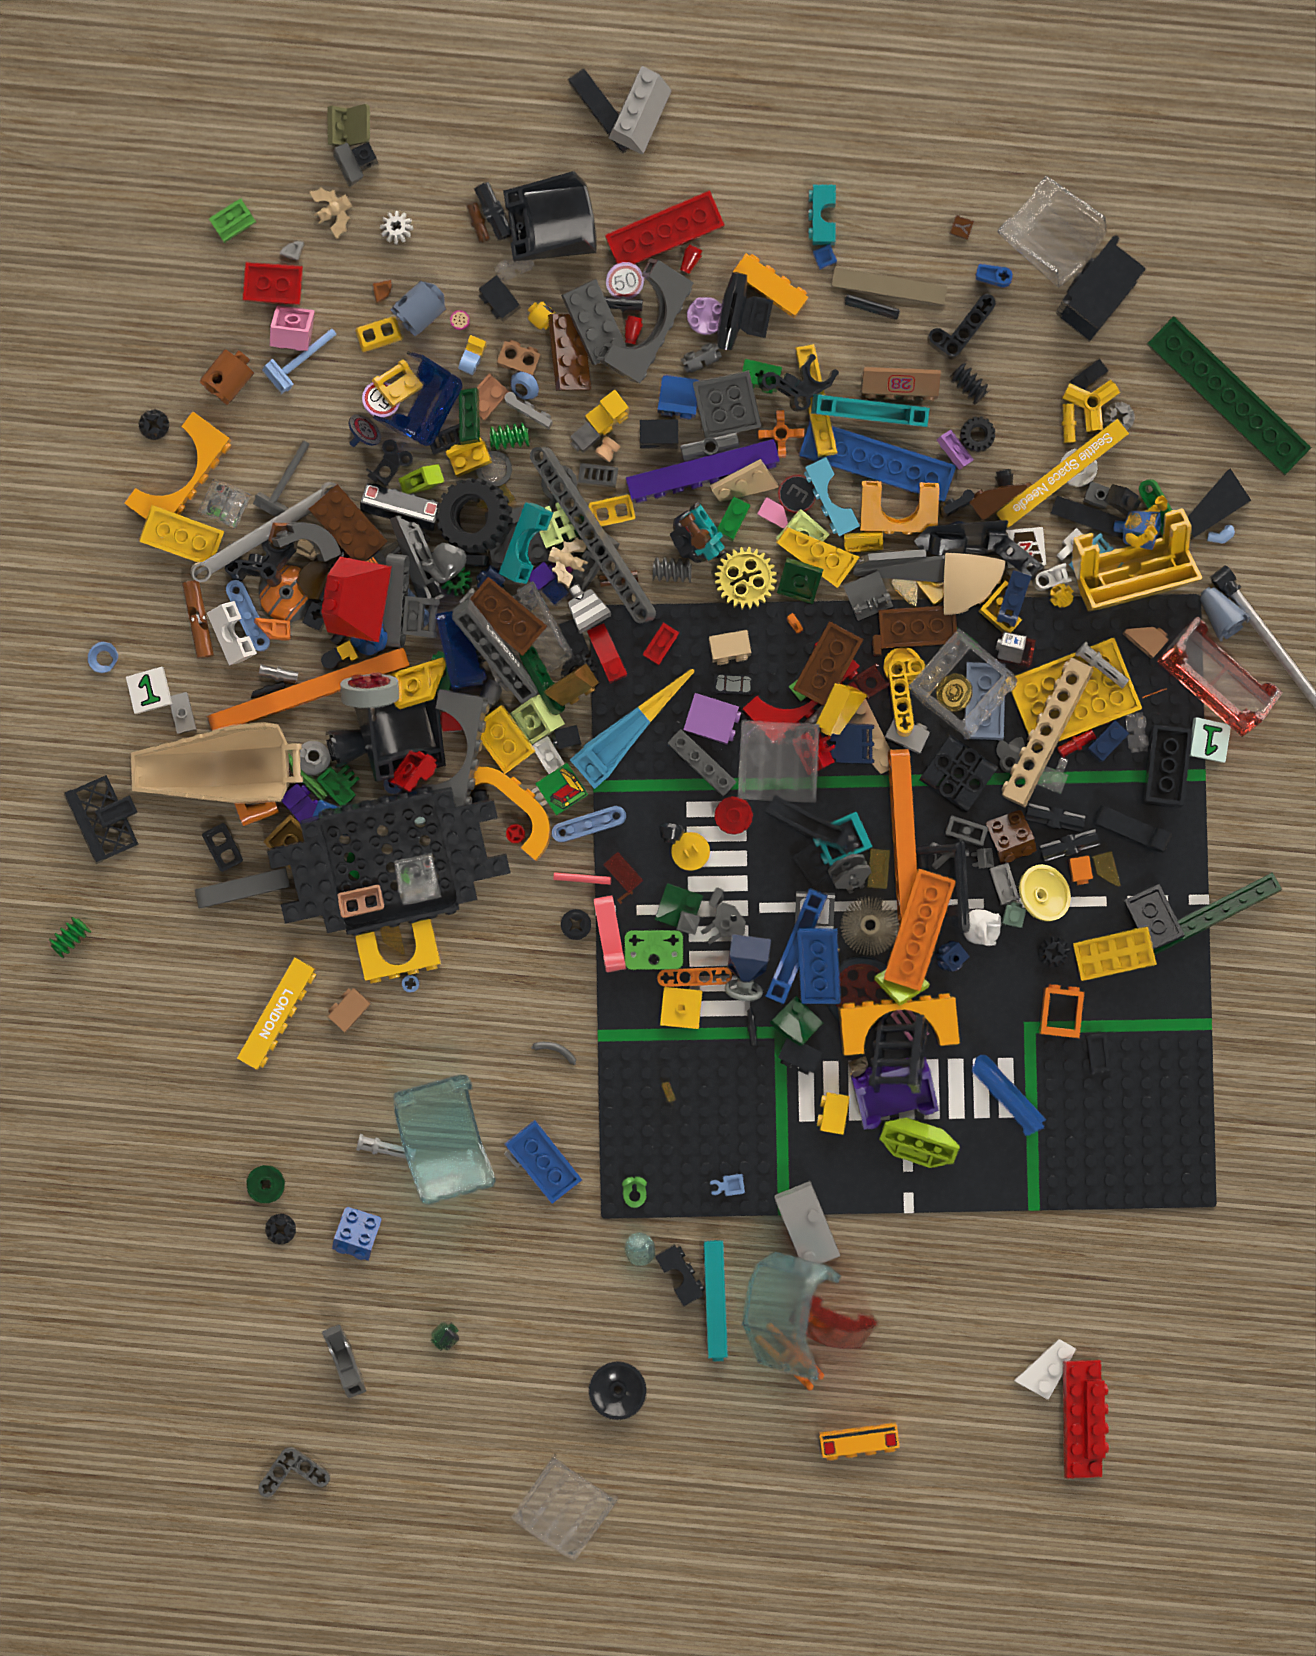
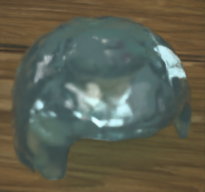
(640, 1249)

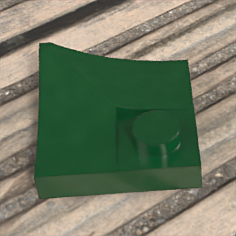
(677, 900)
(796, 1022)

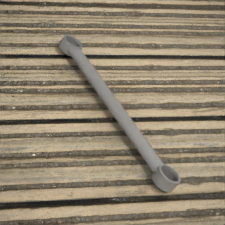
(257, 536)

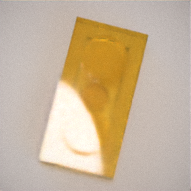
(879, 868)

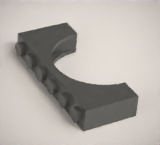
(671, 292)
(470, 713)

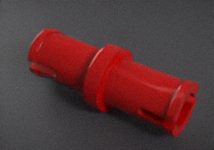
(1076, 743)

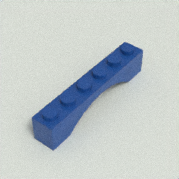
(789, 962)

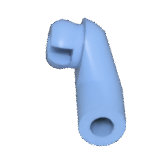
(1223, 536)

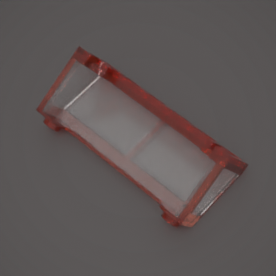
(1218, 679)

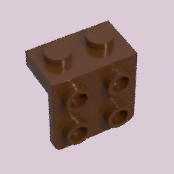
(1011, 836)

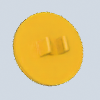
(691, 851)

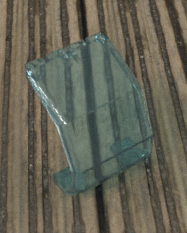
(442, 1139)
(779, 1311)

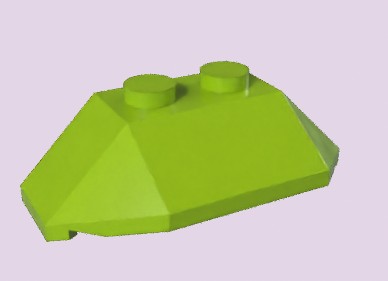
(919, 1142)

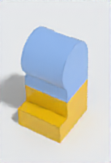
(472, 354)

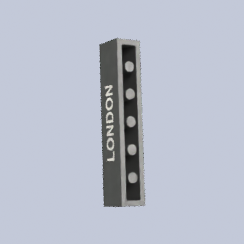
(494, 650)

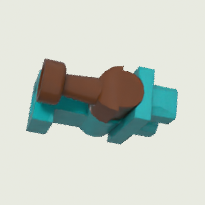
(704, 533)

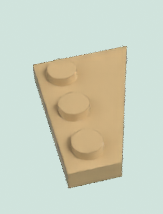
(744, 482)

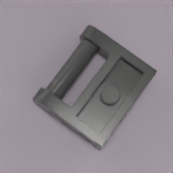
(414, 616)

